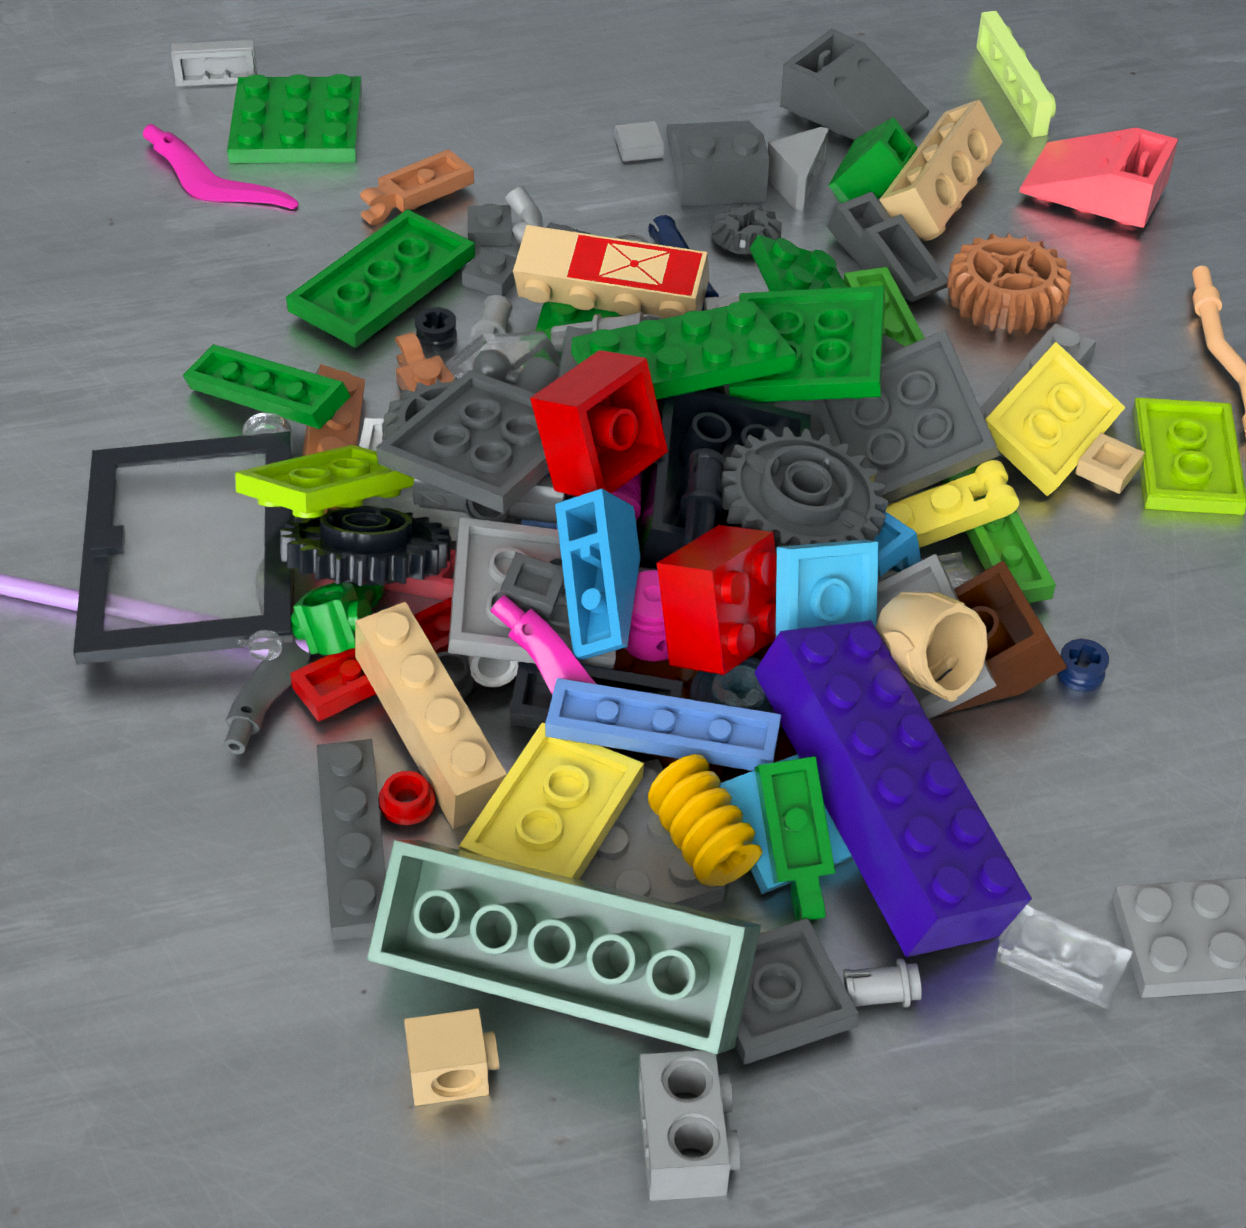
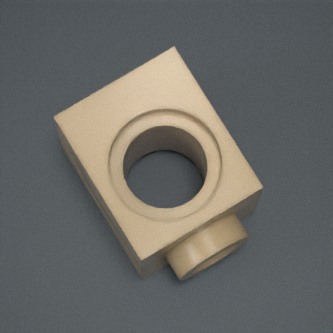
(449, 1056)

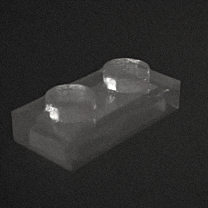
(1064, 956)

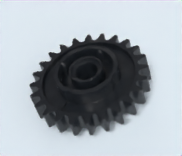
(365, 546)

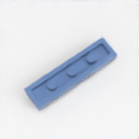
(661, 724)

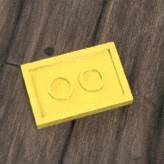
(1052, 418)
(555, 805)

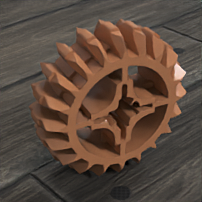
(1009, 283)

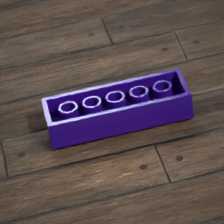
(891, 788)

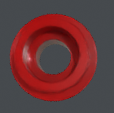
(406, 787)

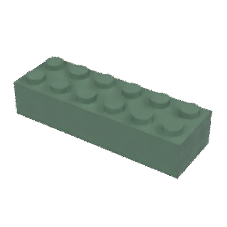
(565, 944)

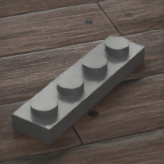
(351, 837)

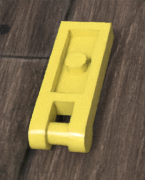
(952, 507)

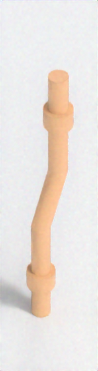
(1207, 306)

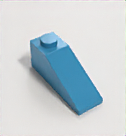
(598, 570)

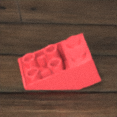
(1105, 173)

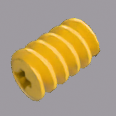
(703, 821)

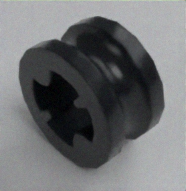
(436, 328)

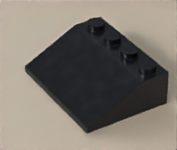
(691, 425)

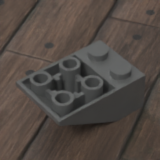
(846, 88)

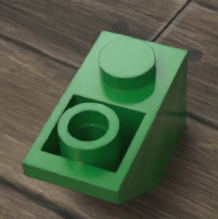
(873, 162)

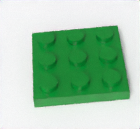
(295, 119)
(834, 340)

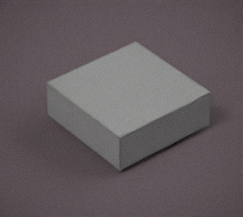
(639, 141)

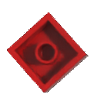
(599, 423)
(719, 598)

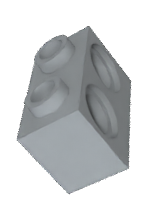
(681, 1124)

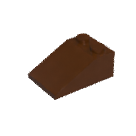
(1018, 644)

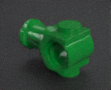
(329, 614)

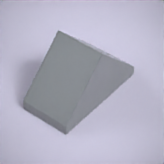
(797, 164)

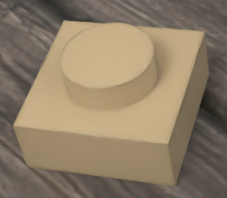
(1110, 463)

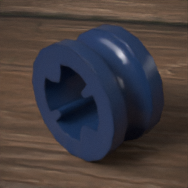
(1086, 652)

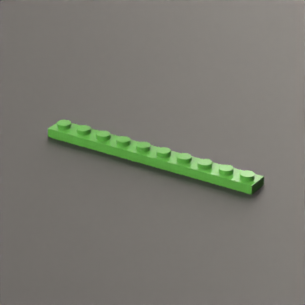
(997, 540)

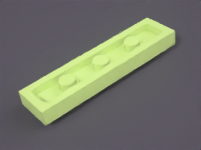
(1015, 74)

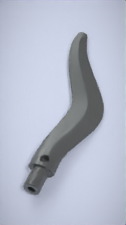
(259, 693)

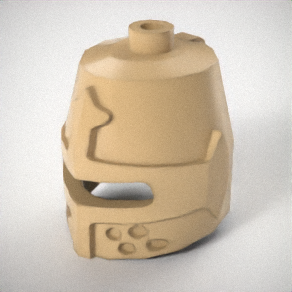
(931, 635)

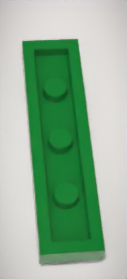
(267, 386)

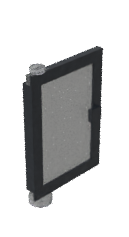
(180, 554)

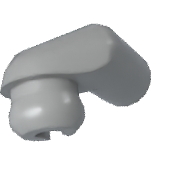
(525, 210)

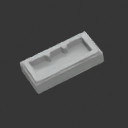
(213, 62)

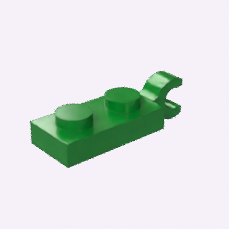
(796, 831)

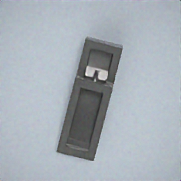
(889, 242)

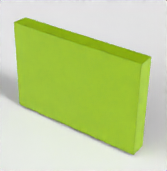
(1189, 456)

